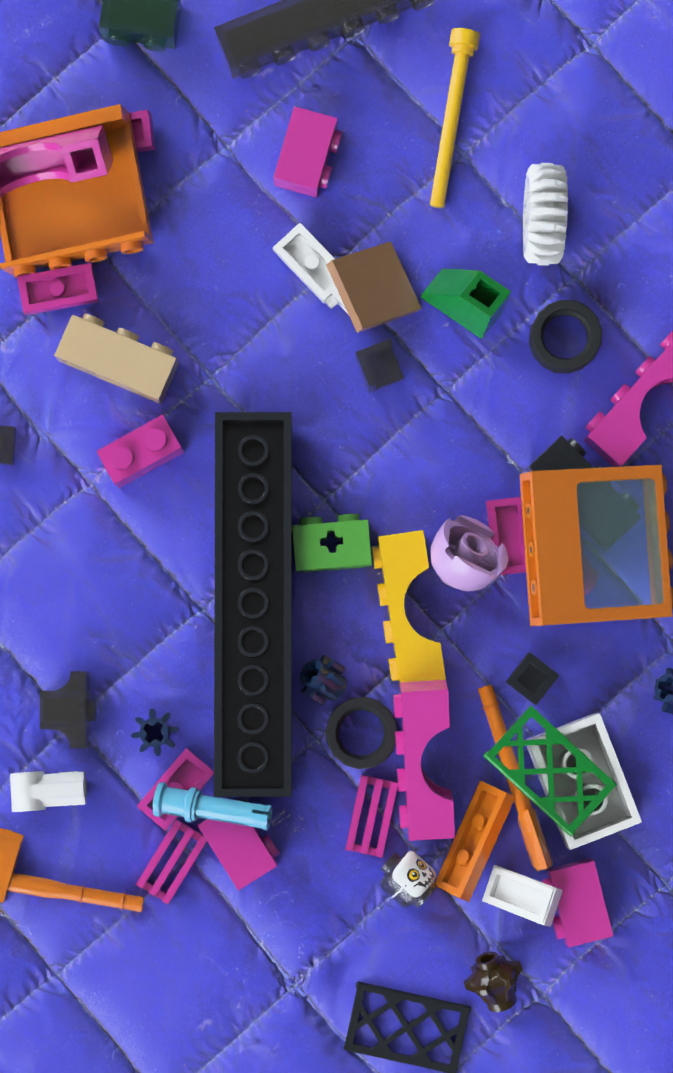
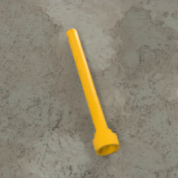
(463, 45)

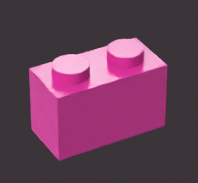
(306, 152)
(140, 451)
(240, 850)
(581, 906)

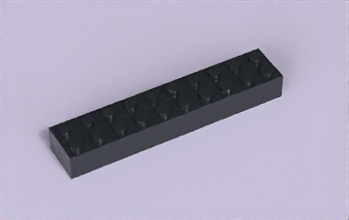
(253, 605)

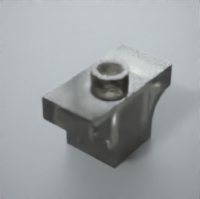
(70, 709)

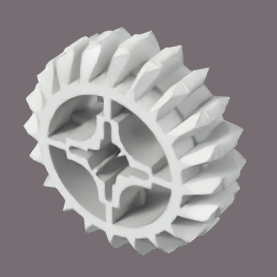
(545, 213)

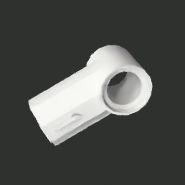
(38, 790)

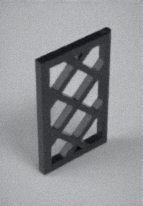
(420, 1057)

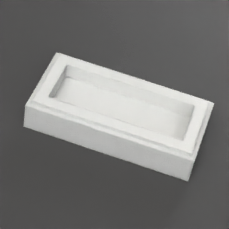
(522, 895)

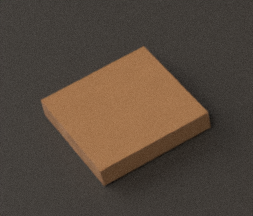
(373, 286)

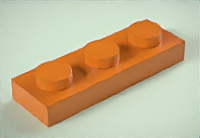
(474, 841)

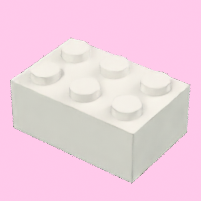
(616, 810)

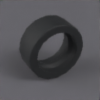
(586, 317)
(363, 761)

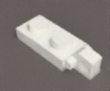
(308, 261)

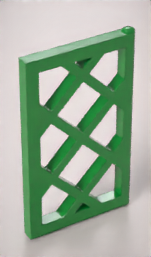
(582, 762)

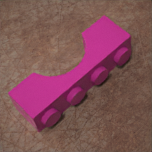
(63, 156)
(620, 431)
(428, 805)

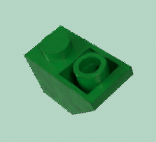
(468, 298)

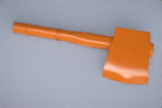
(527, 816)
(43, 887)

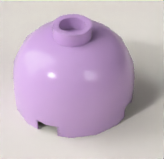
(466, 554)

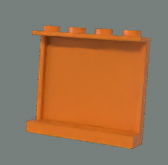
(84, 219)

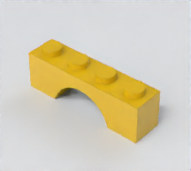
(402, 560)

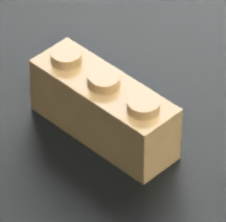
(117, 357)

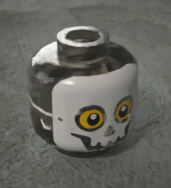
(408, 879)

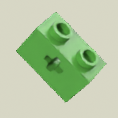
(313, 557)

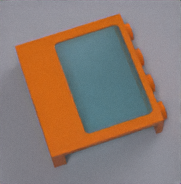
(596, 544)

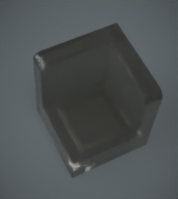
(378, 366)

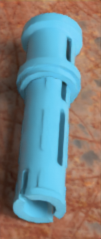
(194, 805)

